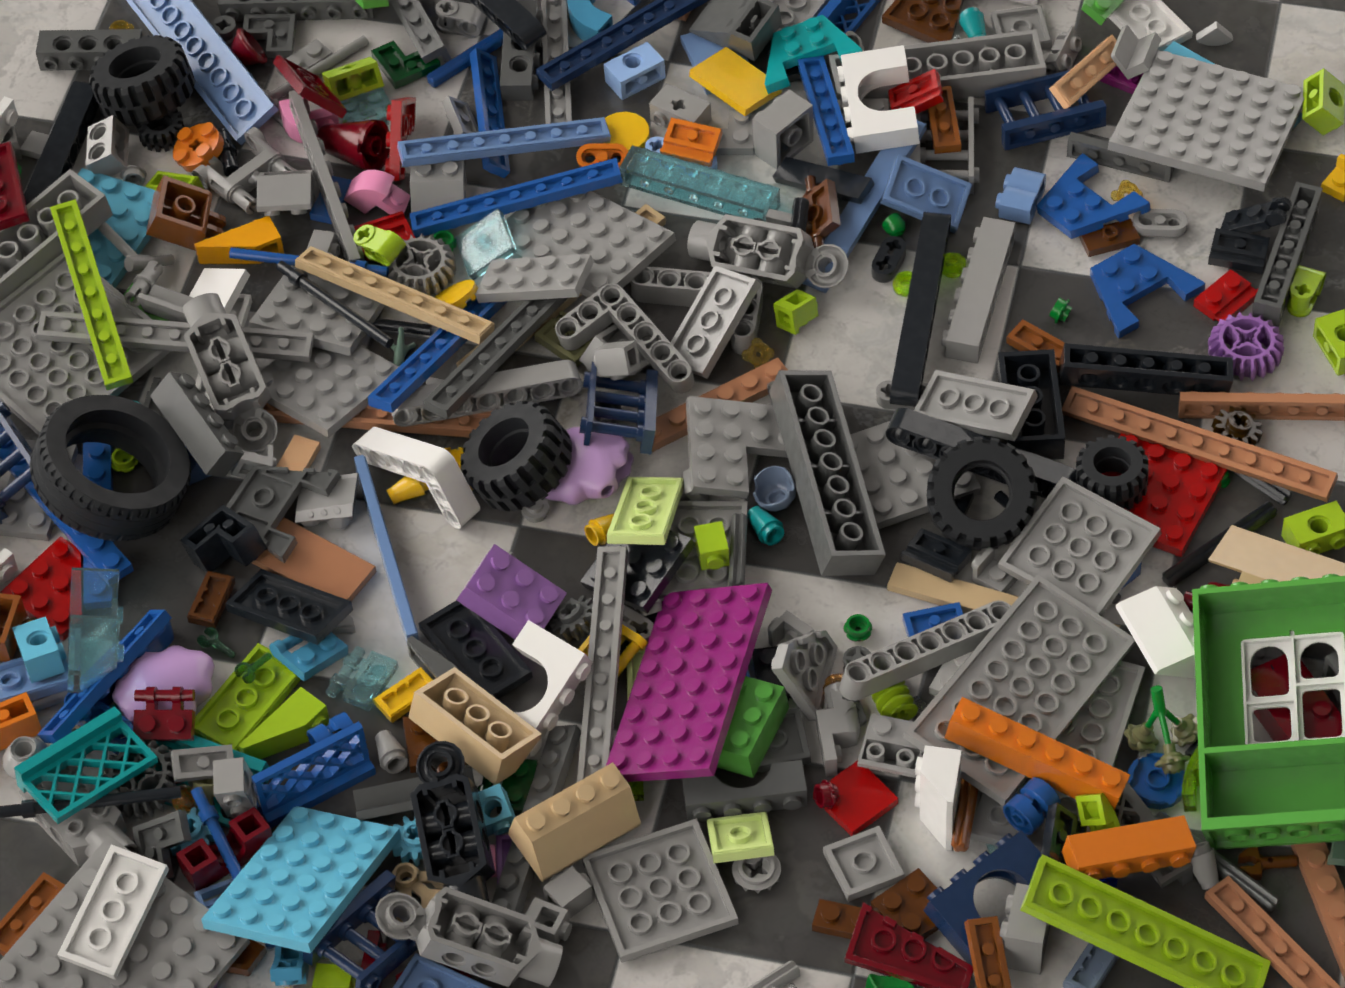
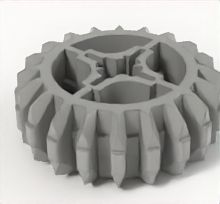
(424, 265)

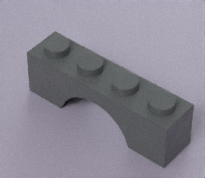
(779, 790)

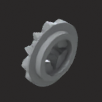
(770, 868)

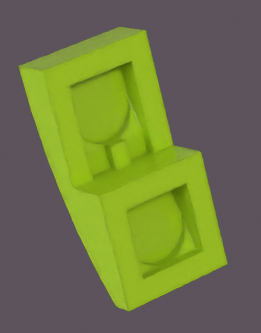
(1096, 812)

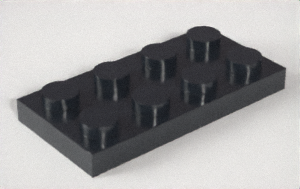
(289, 606)
(476, 649)

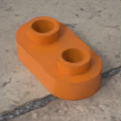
(601, 152)

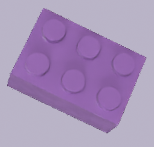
(510, 593)

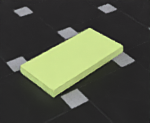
(645, 510)

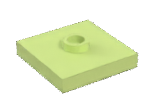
(740, 837)

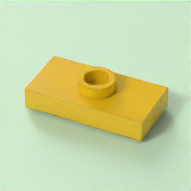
(398, 699)

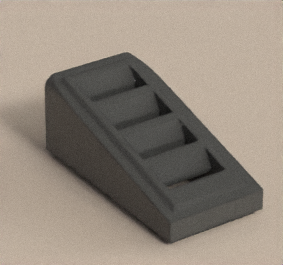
(428, 659)

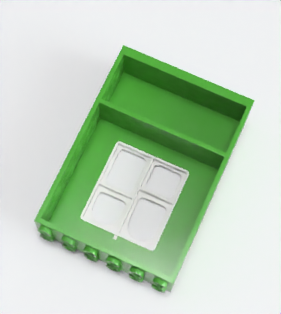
(1274, 788)

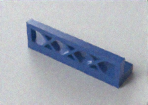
(836, 10)

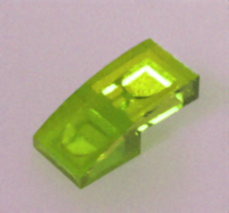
(1190, 783)

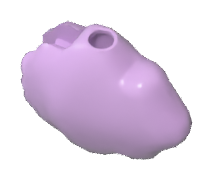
(593, 468)
(165, 670)

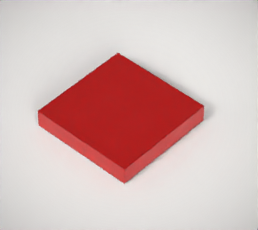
(861, 799)

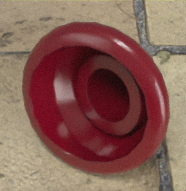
(248, 49)

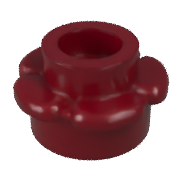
(826, 794)

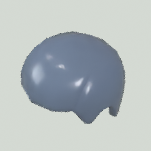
(774, 488)

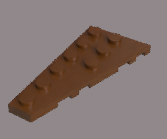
(924, 18)

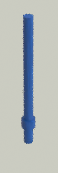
(271, 257)
(209, 817)

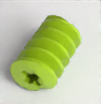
(895, 702)

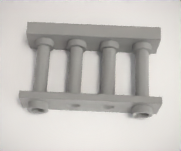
(920, 154)

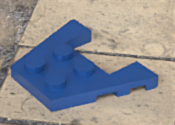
(1078, 209)
(1134, 275)

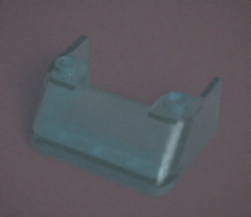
(93, 627)

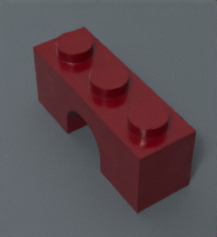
(204, 864)

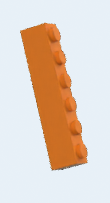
(1033, 753)

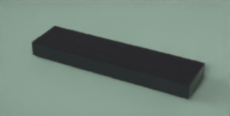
(848, 185)

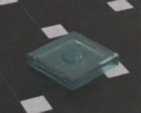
(485, 242)

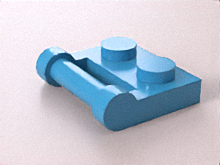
(309, 658)

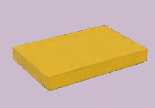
(733, 81)

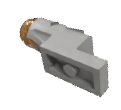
(837, 724)

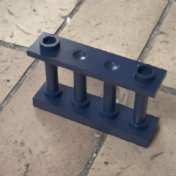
(1044, 126)
(645, 404)
(23, 451)
(359, 911)

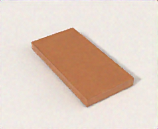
(319, 564)

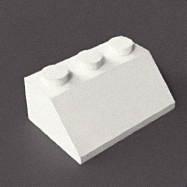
(1162, 630)
(938, 791)

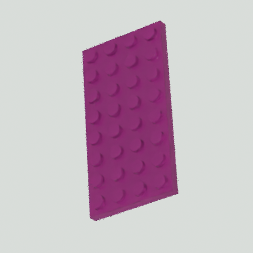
(689, 683)

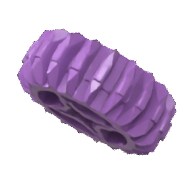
(1245, 339)

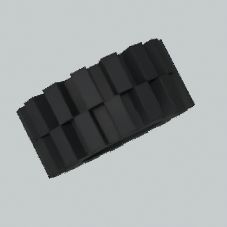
(163, 138)

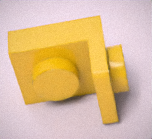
(1335, 182)

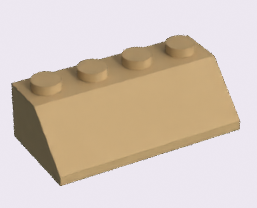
(483, 728)
(575, 822)

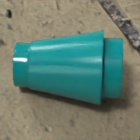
(973, 22)
(767, 528)

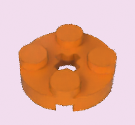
(204, 139)

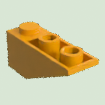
(256, 235)

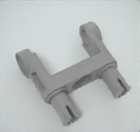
(238, 184)

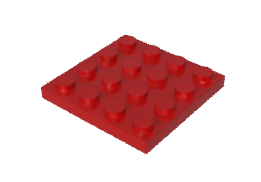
(1176, 494)

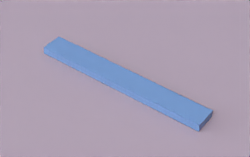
(503, 142)
(857, 216)
(385, 548)

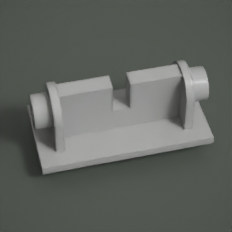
(1064, 52)

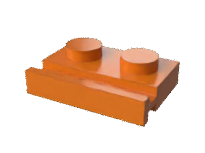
(691, 141)

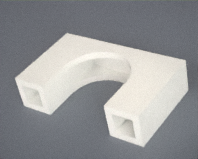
(872, 128)
(564, 669)

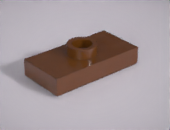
(1110, 238)
(211, 599)

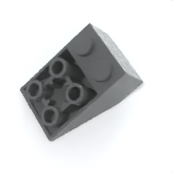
(739, 25)

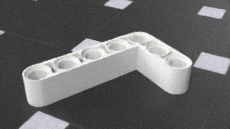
(423, 463)

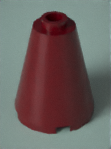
(357, 143)

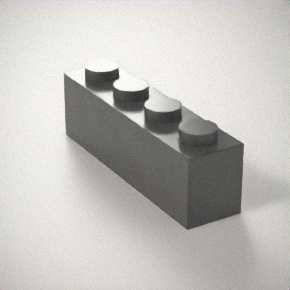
(197, 424)

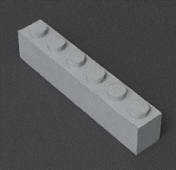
(979, 290)

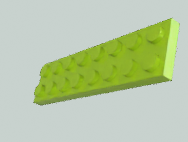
(1138, 930)

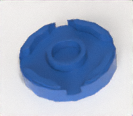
(1152, 785)

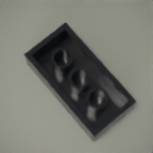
(1044, 425)

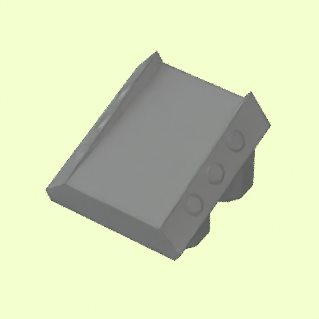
(335, 509)

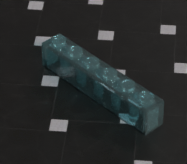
(697, 185)

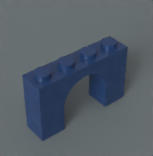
(950, 908)

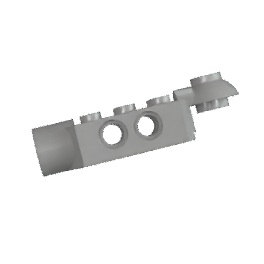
(767, 251)
(229, 371)
(81, 832)
(472, 936)

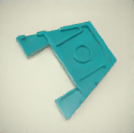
(804, 40)

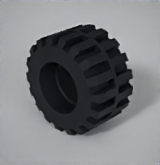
(1114, 456)

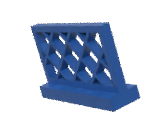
(323, 782)

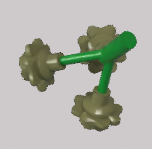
(1184, 732)

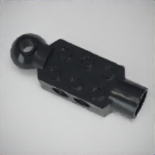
(451, 823)

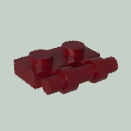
(164, 724)

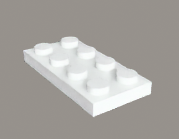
(113, 912)

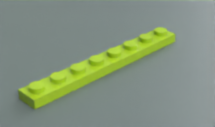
(91, 295)

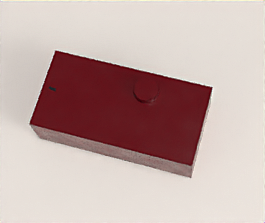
(1319, 712)

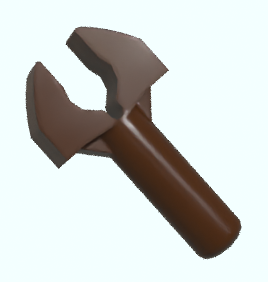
(1263, 863)

